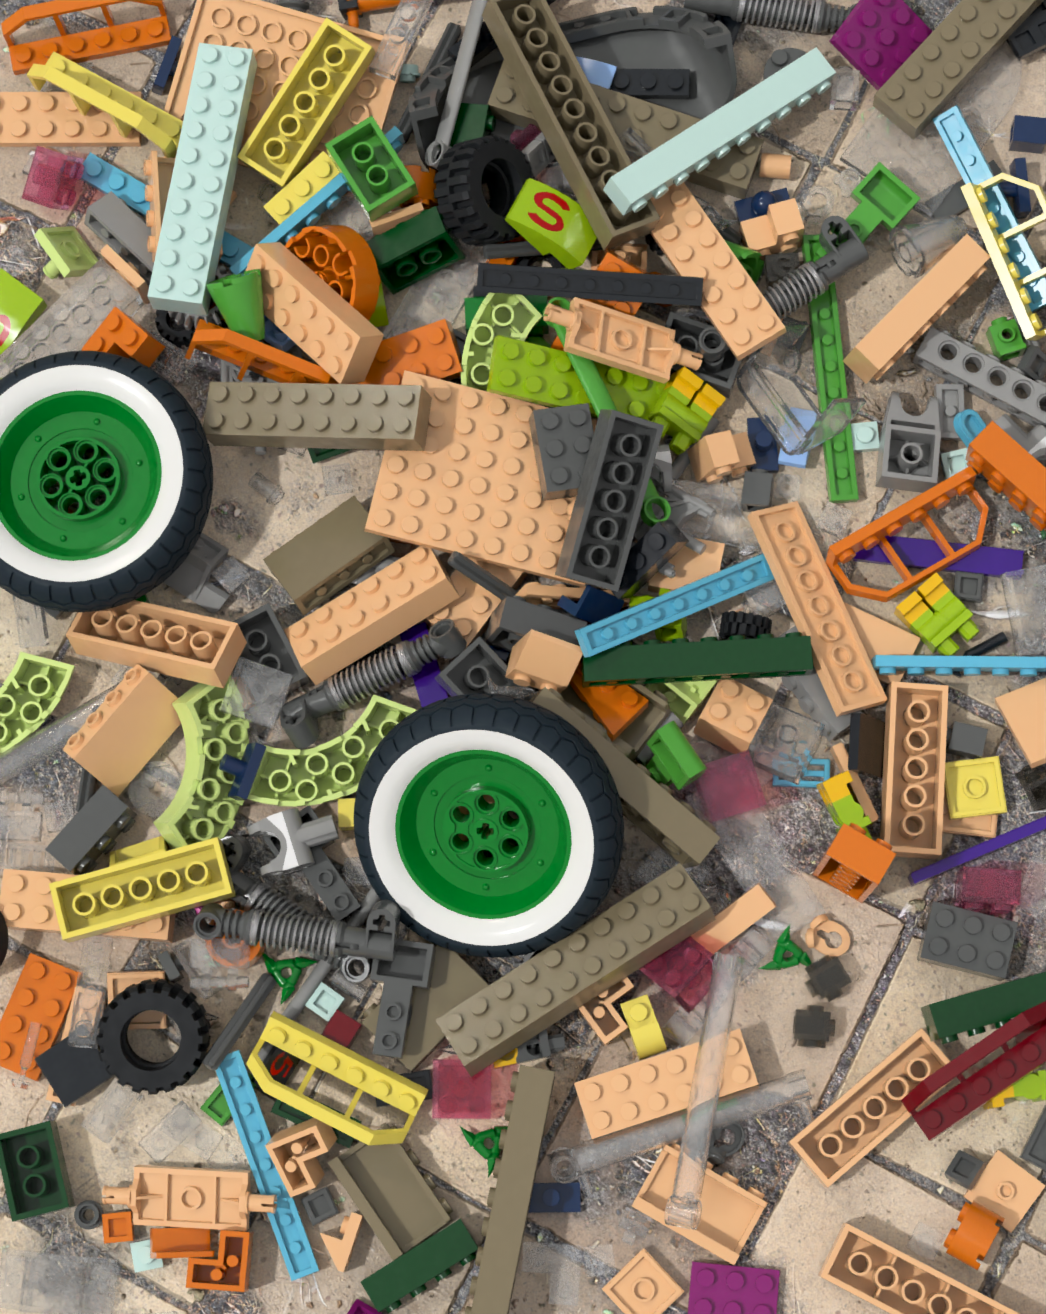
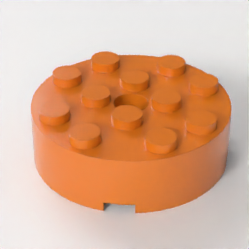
(342, 261)

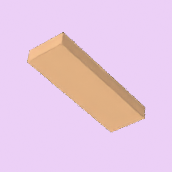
(855, 787)
(735, 919)

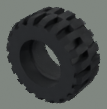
(461, 192)
(133, 1069)

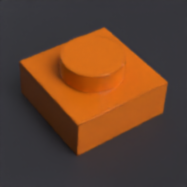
(118, 1227)

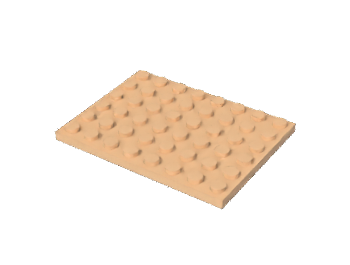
(278, 42)
(472, 484)

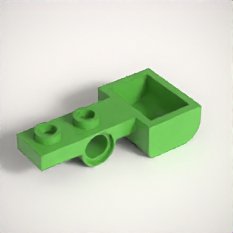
(880, 200)
(673, 758)

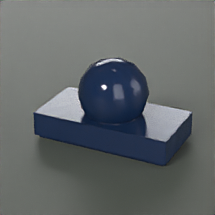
(758, 204)

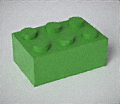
(371, 168)

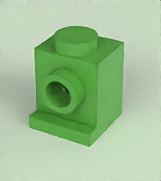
(1004, 348)

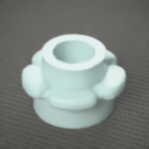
(409, 73)

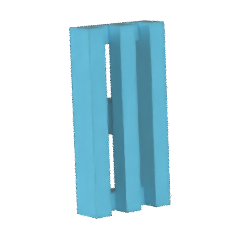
(809, 773)

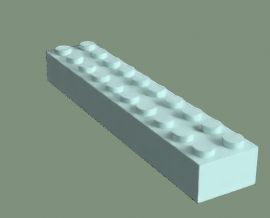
(202, 179)

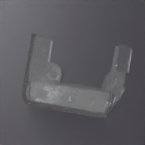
(783, 404)

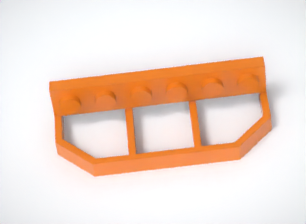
(87, 44)
(255, 356)
(893, 523)

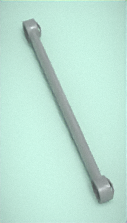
(457, 85)

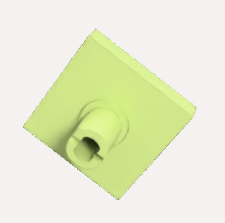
(66, 250)

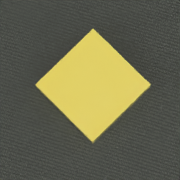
(974, 788)

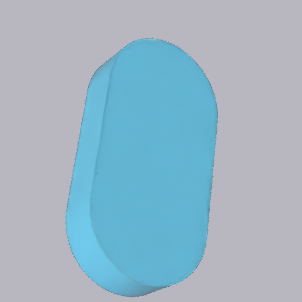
(968, 425)

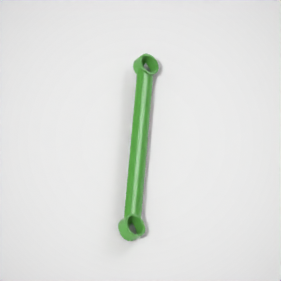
(601, 399)

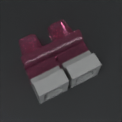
(534, 147)

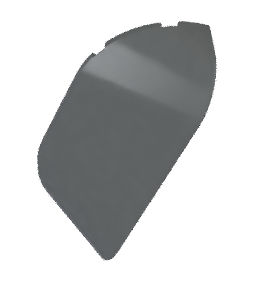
(619, 37)

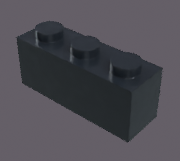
(650, 556)

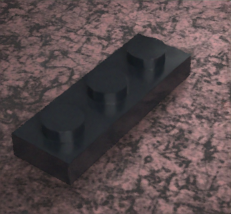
(653, 83)

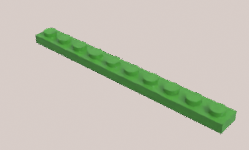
(830, 383)

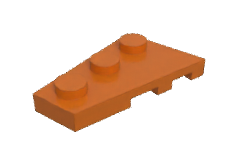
(611, 705)

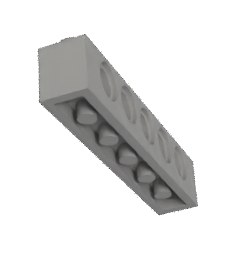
(979, 383)

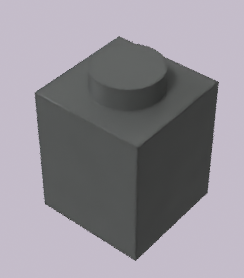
(757, 490)
(965, 740)

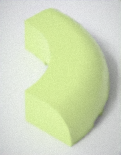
(498, 315)
(30, 696)
(329, 769)
(202, 801)

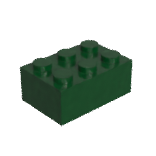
(415, 250)
(34, 1171)

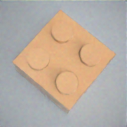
(732, 716)

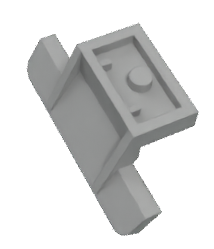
(193, 575)

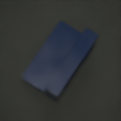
(592, 605)

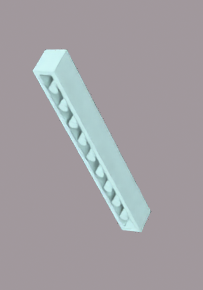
(719, 131)

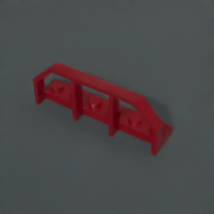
(986, 1082)

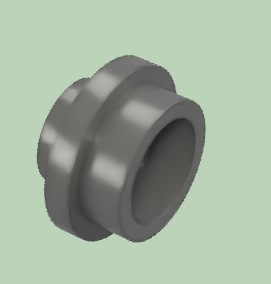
(80, 1210)

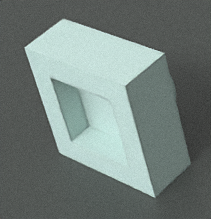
(865, 437)
(953, 462)
(325, 1001)
(141, 1257)

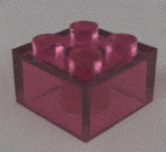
(53, 178)
(730, 787)
(988, 889)
(682, 973)
(460, 1095)

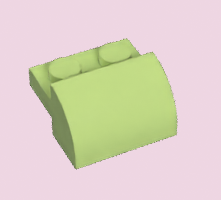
(684, 696)

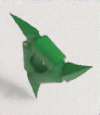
(782, 946)
(276, 968)
(477, 1142)

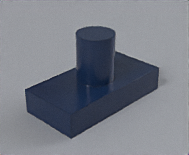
(168, 65)
(1020, 194)
(763, 446)
(243, 770)
(555, 1198)

